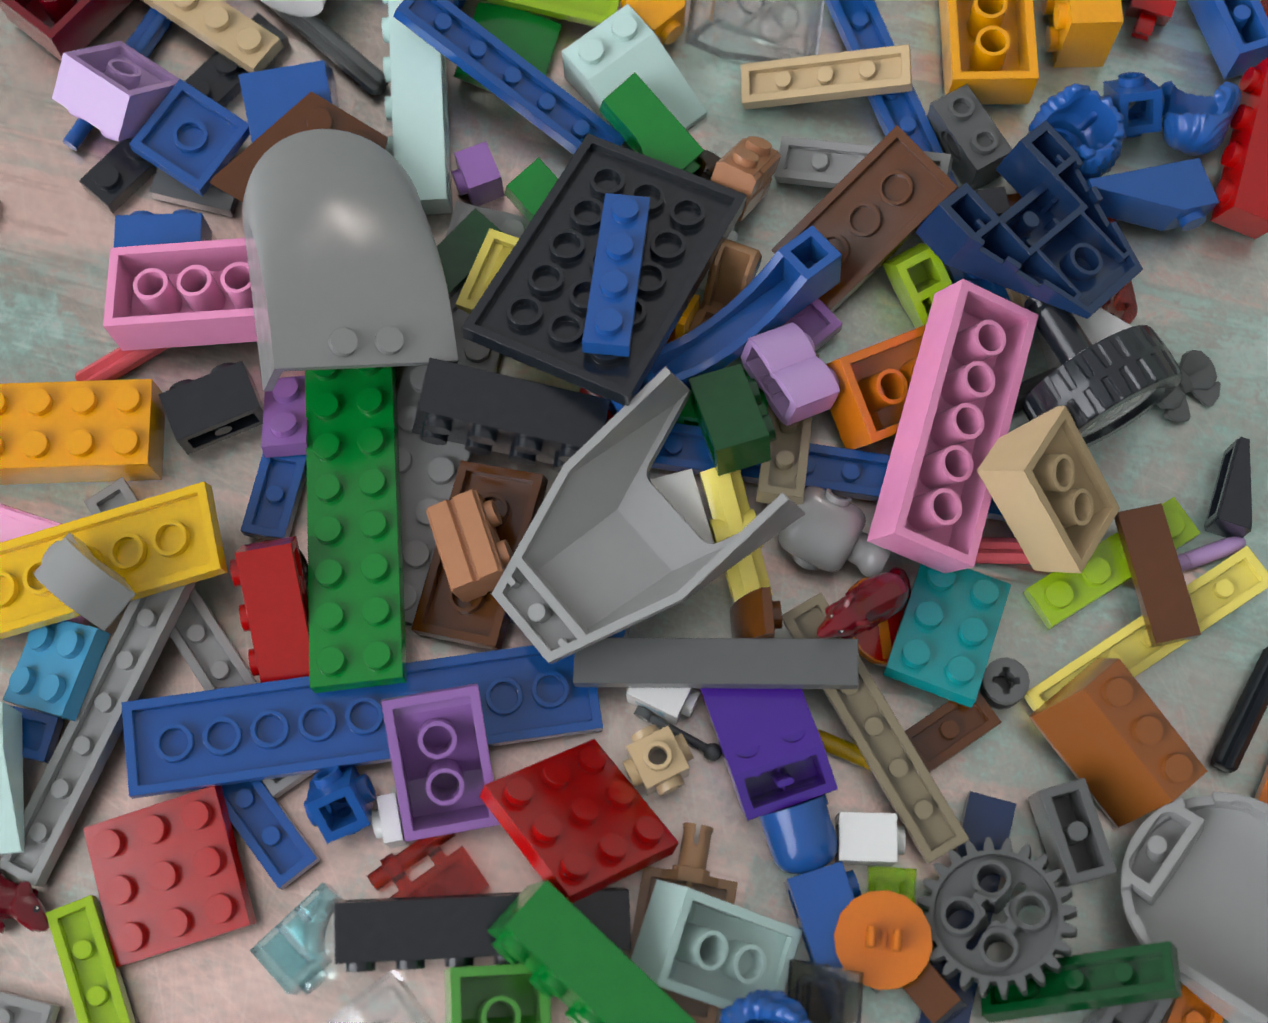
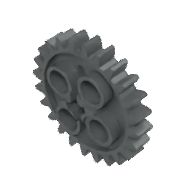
(1032, 945)

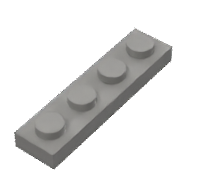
(828, 162)

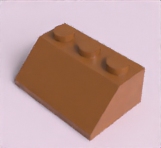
(1117, 742)

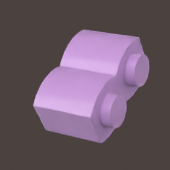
(790, 373)

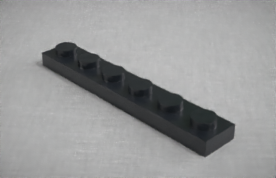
(124, 171)

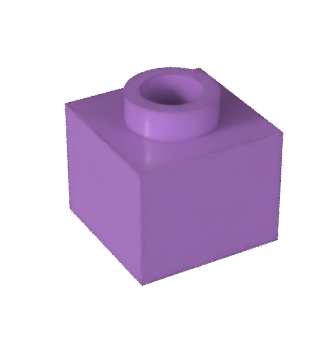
(477, 175)

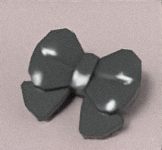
(1199, 378)

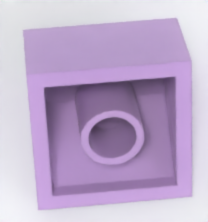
(112, 88)

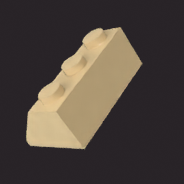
(1050, 492)

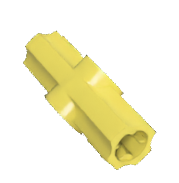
(729, 516)

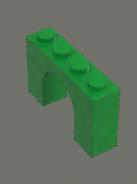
(641, 122)

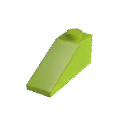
(915, 279)

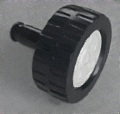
(1104, 381)

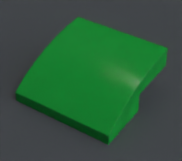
(522, 31)

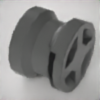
(997, 690)

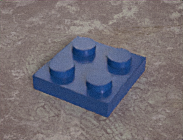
(190, 137)

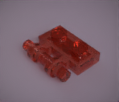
(449, 875)

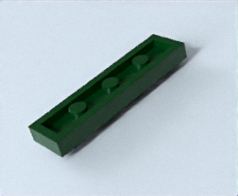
(1093, 982)

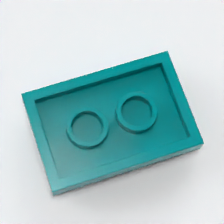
(948, 633)

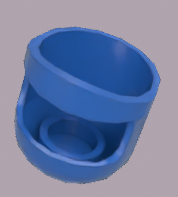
(801, 836)

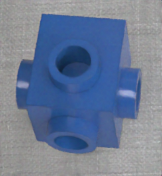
(1138, 101)
(340, 802)

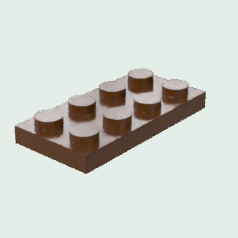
(875, 210)
(482, 620)

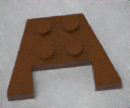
(306, 115)

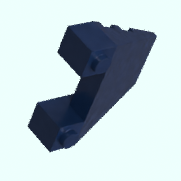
(1046, 244)

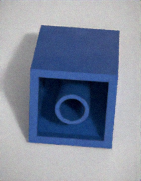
(277, 90)

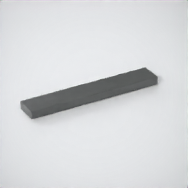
(718, 663)

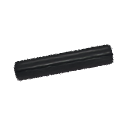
(1244, 719)

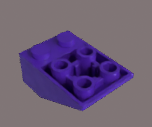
(769, 747)

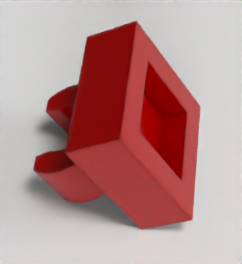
(1148, 14)

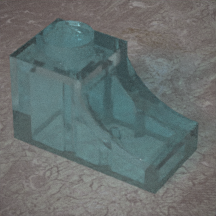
(296, 946)

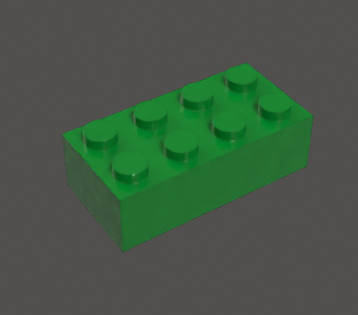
(578, 962)

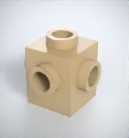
(663, 777)

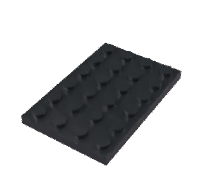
(543, 287)

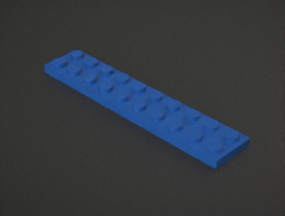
(292, 731)

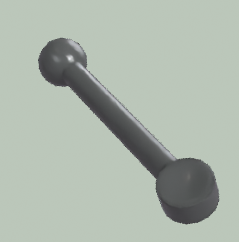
(711, 751)

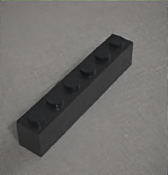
(449, 927)

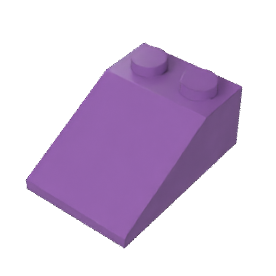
(439, 761)

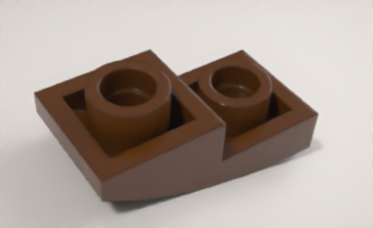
(756, 615)

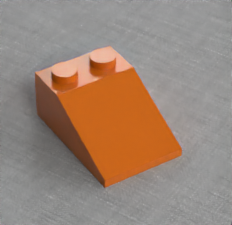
(874, 388)

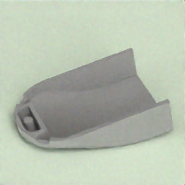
(341, 260)
(1203, 884)

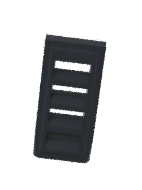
(1232, 499)

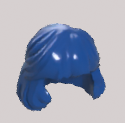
(1198, 122)

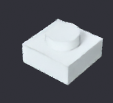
(388, 822)

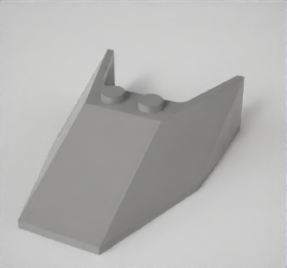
(610, 542)

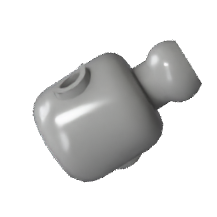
(831, 535)

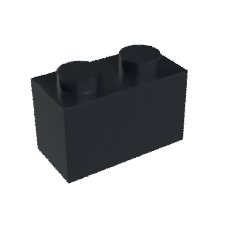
(213, 406)

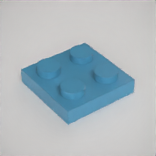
(57, 668)

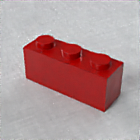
(274, 608)

